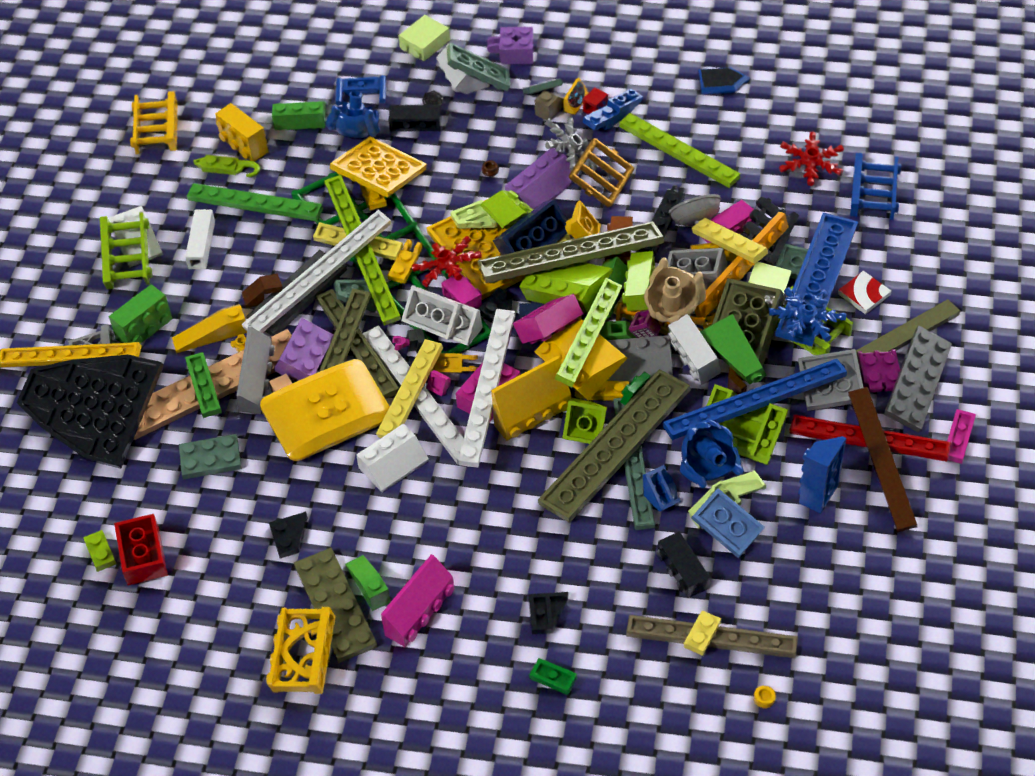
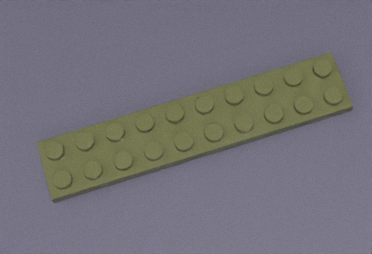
(570, 252)
(614, 445)

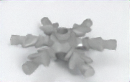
(570, 144)

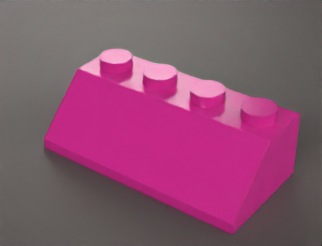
(417, 601)

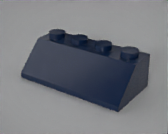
(538, 228)

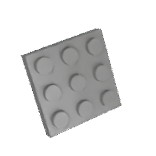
(837, 391)

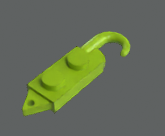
(225, 165)

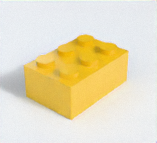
(241, 132)

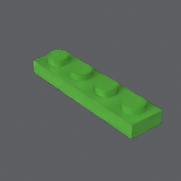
(203, 385)

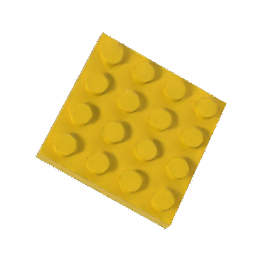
(378, 166)

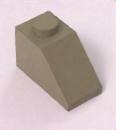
(548, 105)

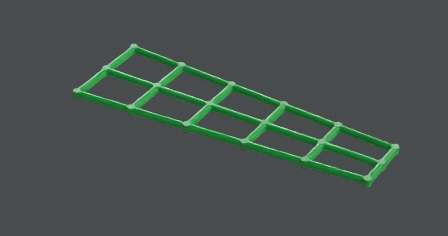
(412, 226)

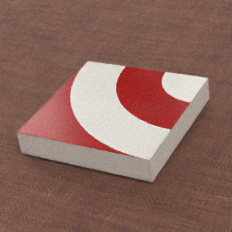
(864, 292)

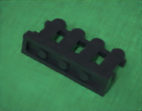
(762, 220)

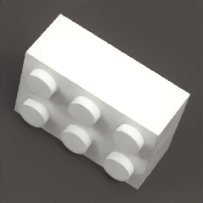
(693, 349)

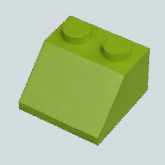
(505, 208)

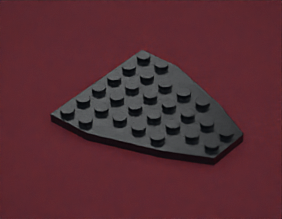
(92, 403)

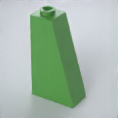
(733, 348)

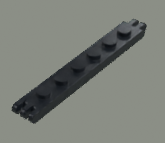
(661, 218)

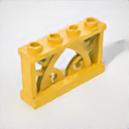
(317, 671)

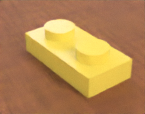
(702, 633)

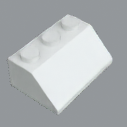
(458, 79)
(392, 458)

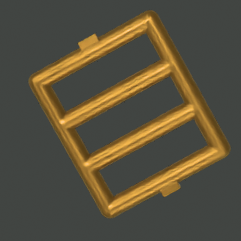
(589, 190)

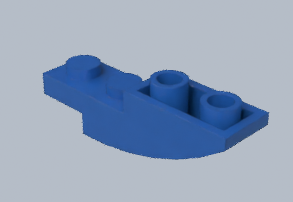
(614, 112)

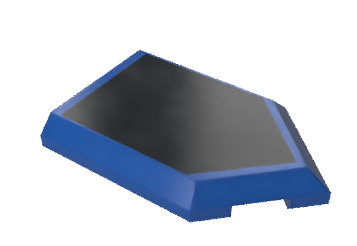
(721, 80)

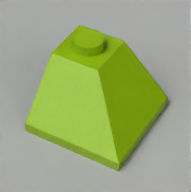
(583, 420)

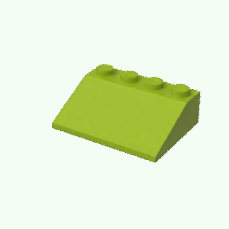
(578, 279)

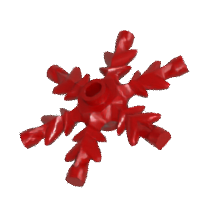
(811, 158)
(446, 261)

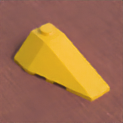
(216, 327)

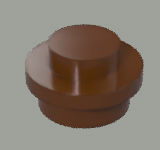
(490, 168)

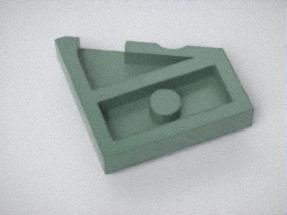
(344, 287)

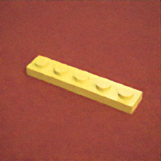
(730, 240)
(381, 246)

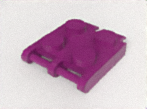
(878, 370)

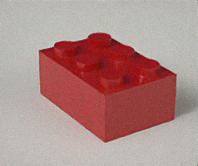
(140, 549)

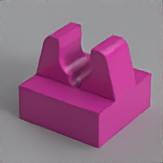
(438, 383)

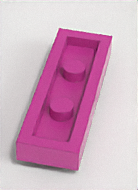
(960, 435)

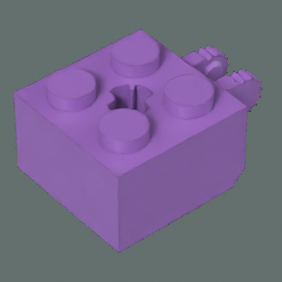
(513, 44)

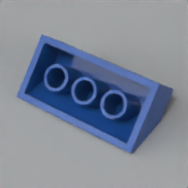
(821, 472)

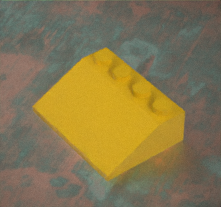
(599, 365)
(529, 399)

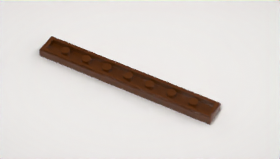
(882, 459)

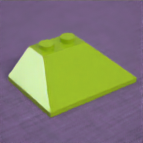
(755, 431)

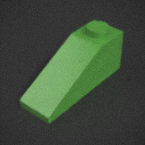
(369, 582)

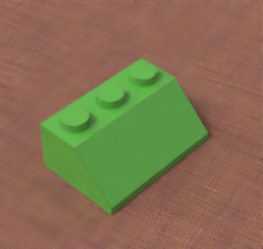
(299, 115)

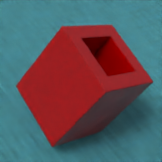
(594, 100)

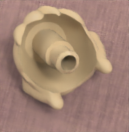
(673, 292)

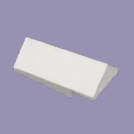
(442, 316)

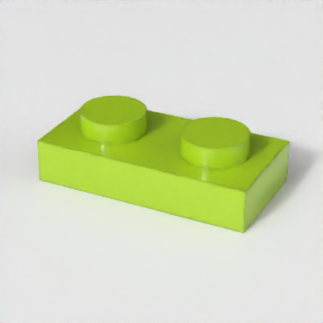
(99, 550)

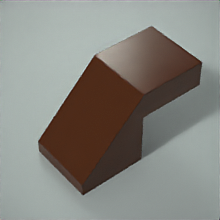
(255, 293)
(735, 382)

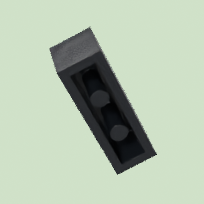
(415, 118)
(683, 565)

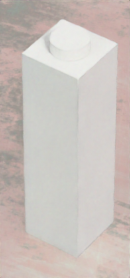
(200, 239)

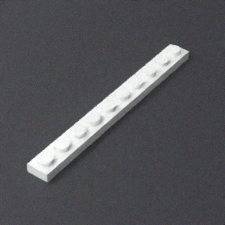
(318, 272)
(488, 380)
(425, 403)

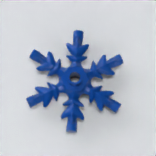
(807, 314)

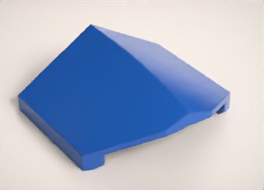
(660, 488)

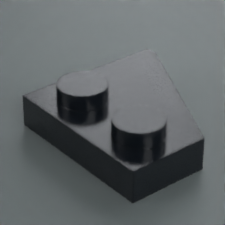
(288, 534)

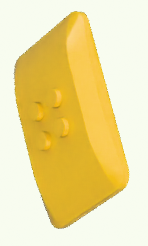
(325, 409)

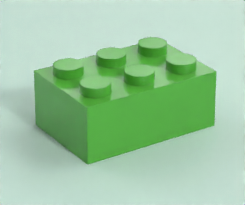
(141, 316)

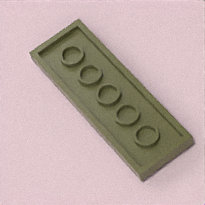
(329, 588)

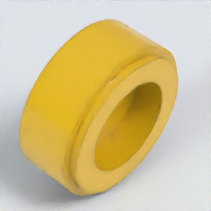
(764, 697)

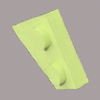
(473, 217)

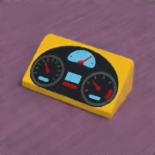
(573, 99)

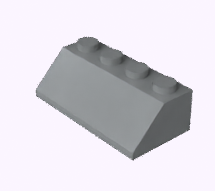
(642, 355)
(254, 371)

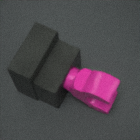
(413, 340)

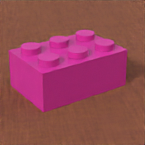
(548, 319)
(466, 393)

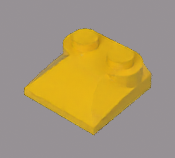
(582, 222)

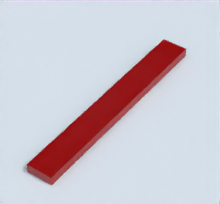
(897, 442)

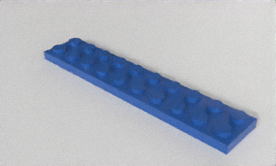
(820, 269)

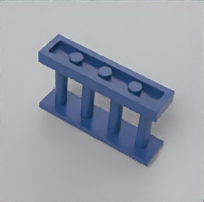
(859, 191)

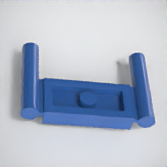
(364, 85)

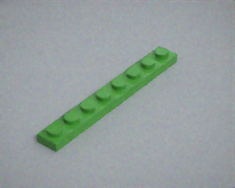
(255, 202)

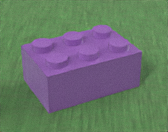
(304, 351)

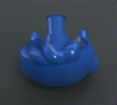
(353, 118)
(709, 453)

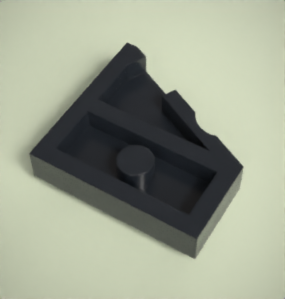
(497, 300)
(546, 610)

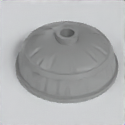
(695, 209)

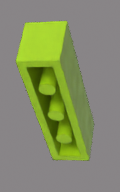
(637, 280)

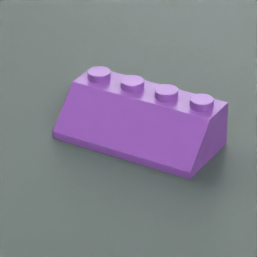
(542, 179)

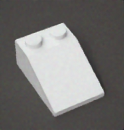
(130, 216)

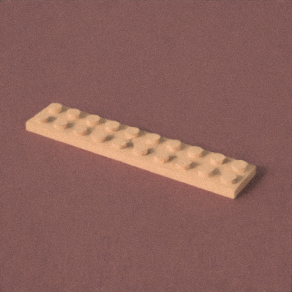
(180, 397)

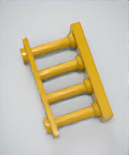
(169, 126)

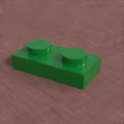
(635, 385)
(553, 676)

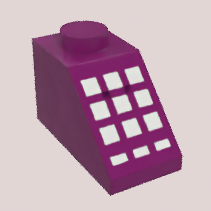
(644, 325)

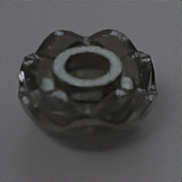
(432, 98)

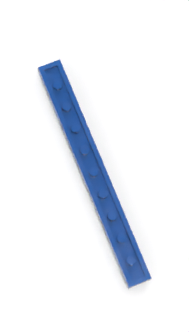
(757, 397)

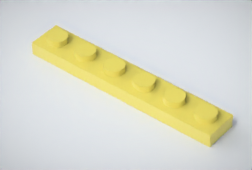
(410, 387)

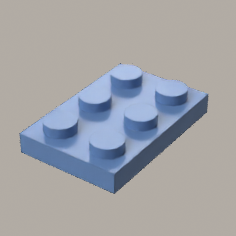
(728, 522)

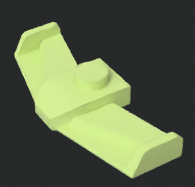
(733, 489)

